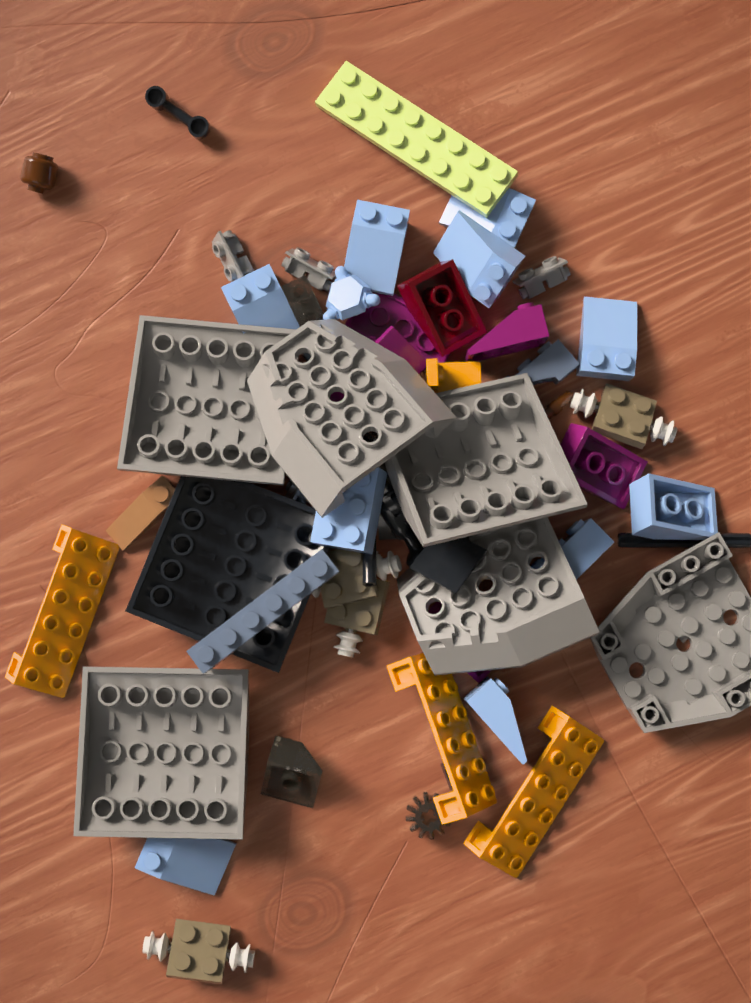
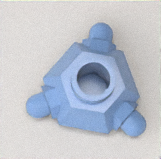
(348, 296)

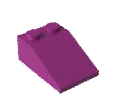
(516, 333)
(601, 464)

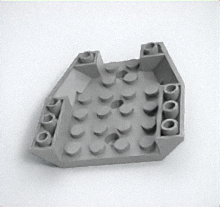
(321, 439)
(675, 601)
(513, 623)

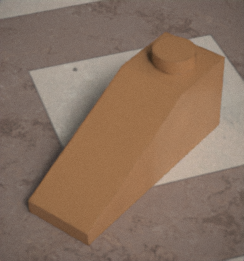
(142, 513)

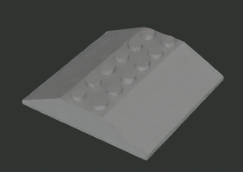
(193, 402)
(486, 467)
(162, 753)

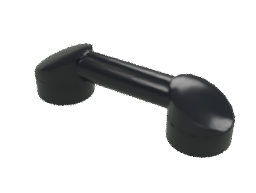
(159, 100)

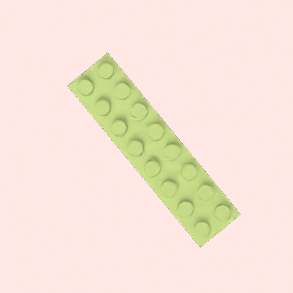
(416, 139)

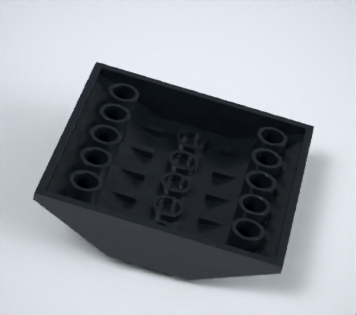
(217, 555)

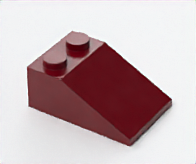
(442, 307)

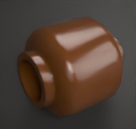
(39, 172)

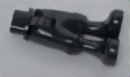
(398, 524)

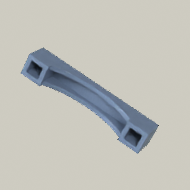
(551, 365)
(262, 611)

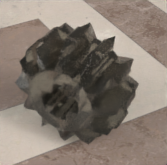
(424, 806)

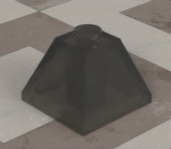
(291, 773)

